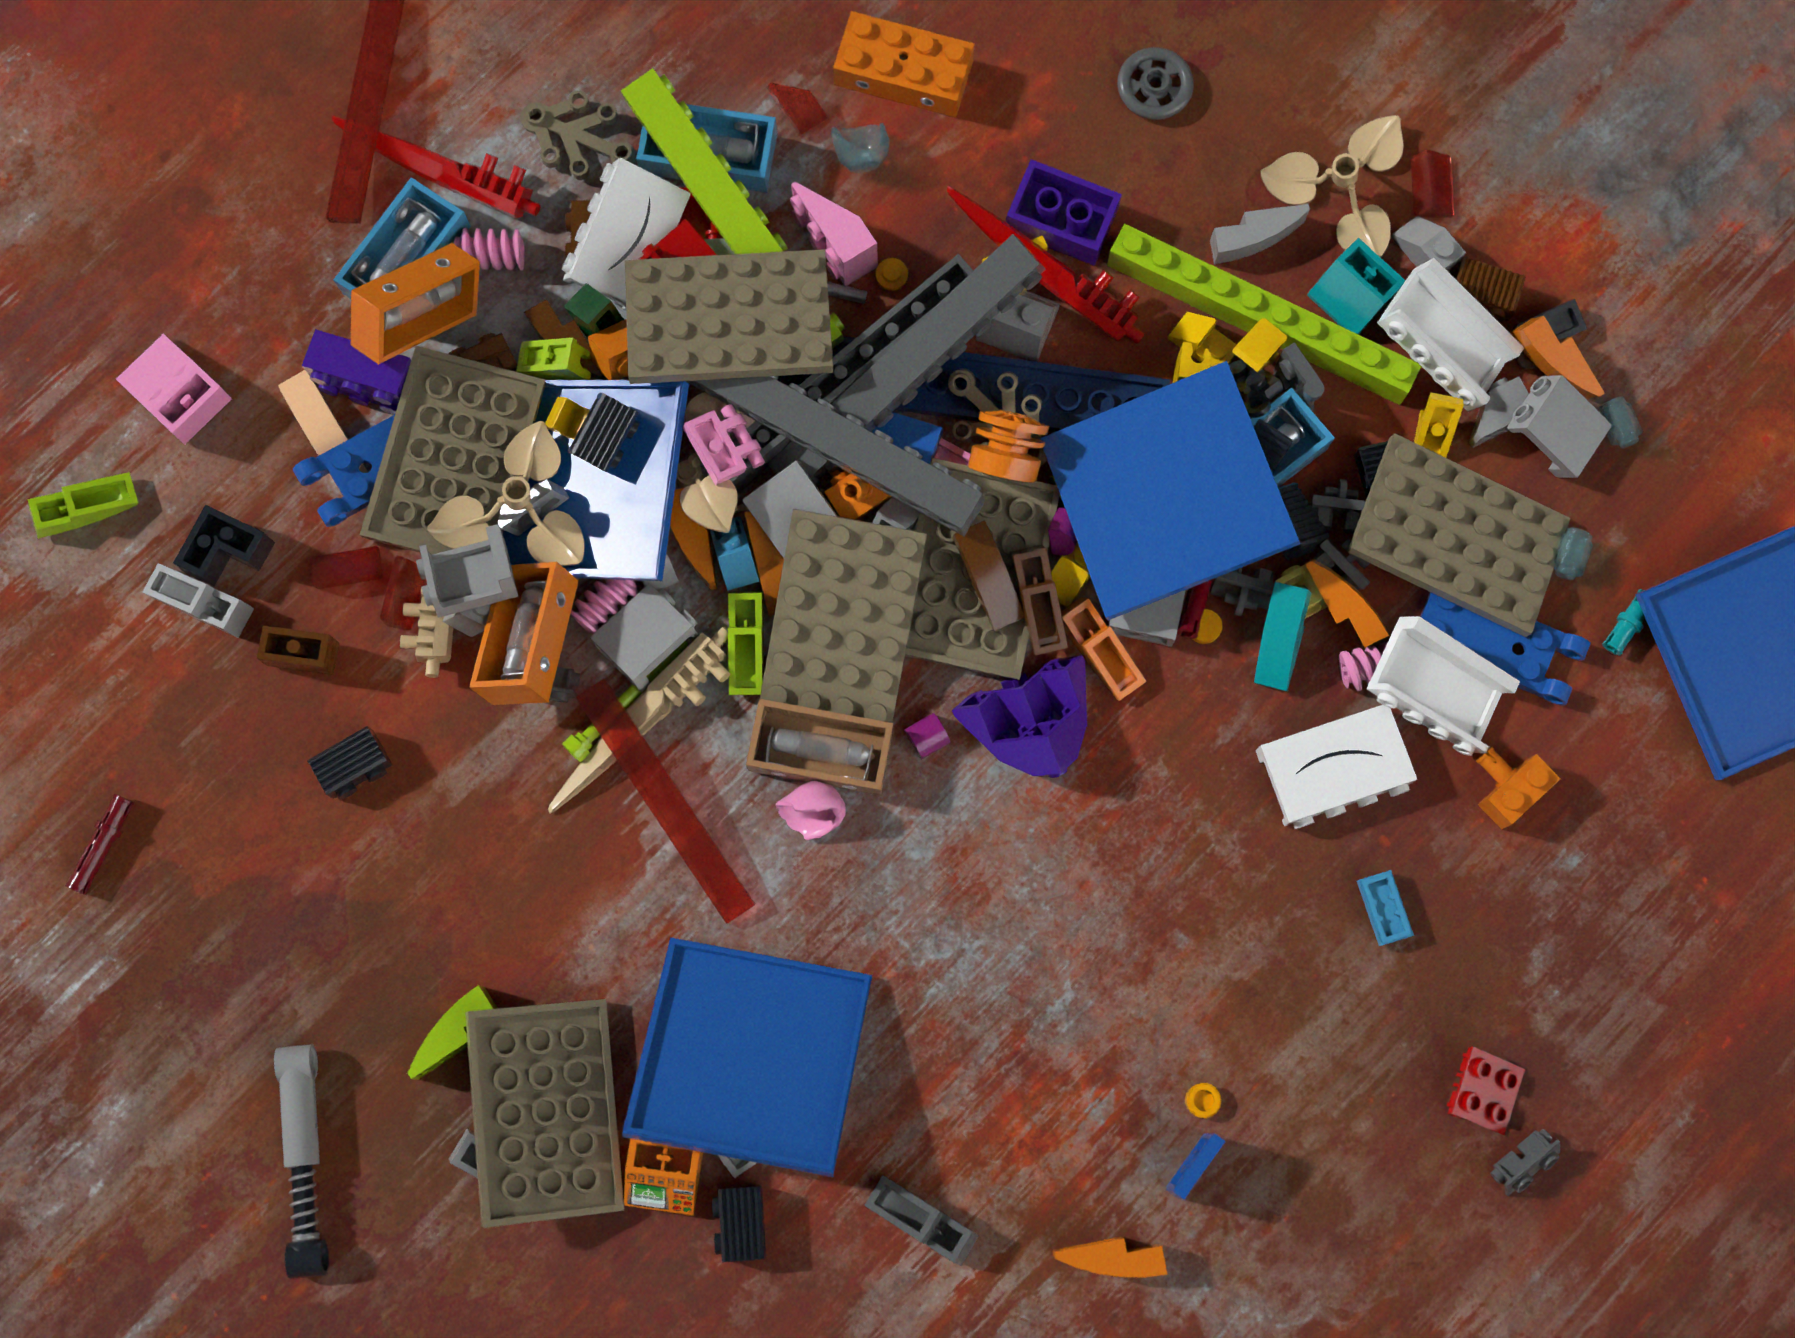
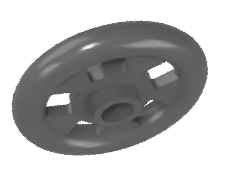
(1174, 66)

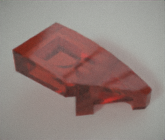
(798, 105)

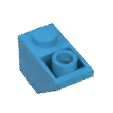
(735, 556)

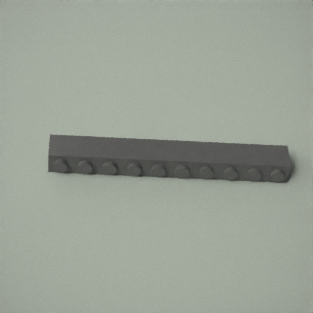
(928, 346)
(860, 356)
(852, 447)

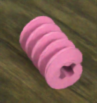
(493, 249)
(603, 603)
(1360, 665)

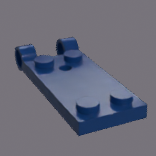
(343, 466)
(1496, 645)

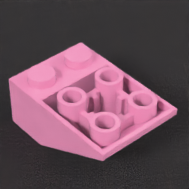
(841, 233)
(174, 389)

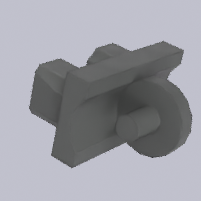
(1340, 503)
(1331, 555)
(1245, 590)

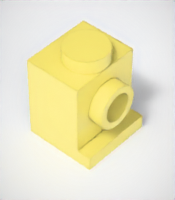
(1302, 578)

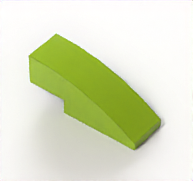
(82, 504)
(745, 642)
(449, 1033)

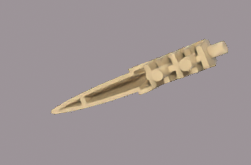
(433, 640)
(655, 703)

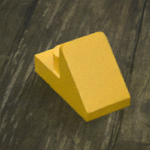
(1201, 333)
(1260, 345)
(566, 417)
(1438, 423)
(1070, 576)

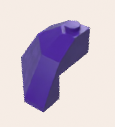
(1034, 720)

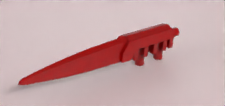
(465, 179)
(1080, 294)

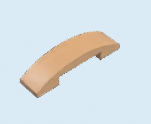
(313, 414)

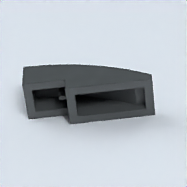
(921, 1220)

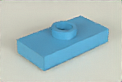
(1385, 908)

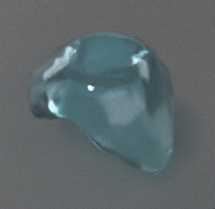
(862, 147)

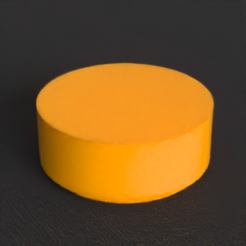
(1209, 627)
(1203, 1100)

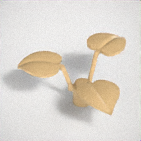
(1376, 144)
(527, 456)
(701, 499)

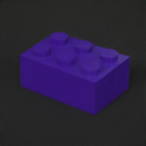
(1065, 210)
(345, 370)

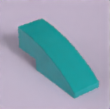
(1282, 635)

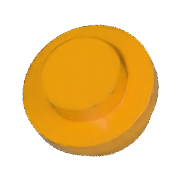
(891, 274)

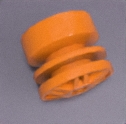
(1008, 446)

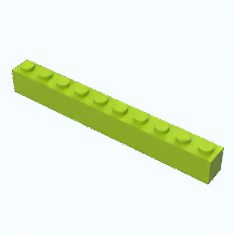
(704, 172)
(1245, 304)

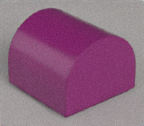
(1061, 534)
(927, 736)

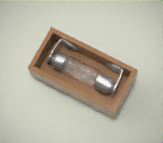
(819, 746)

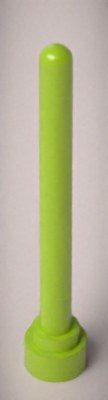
(580, 744)

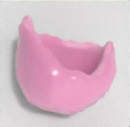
(812, 809)

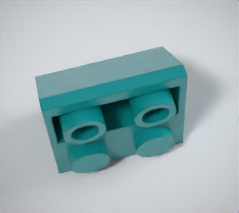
(1356, 287)

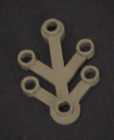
(573, 132)
(985, 404)

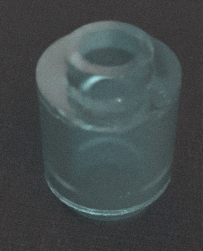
(1624, 422)
(1572, 553)

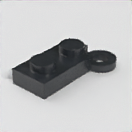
(1564, 321)
(1255, 387)

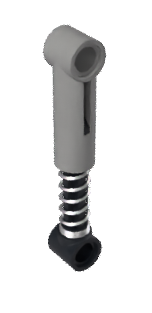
(296, 1073)

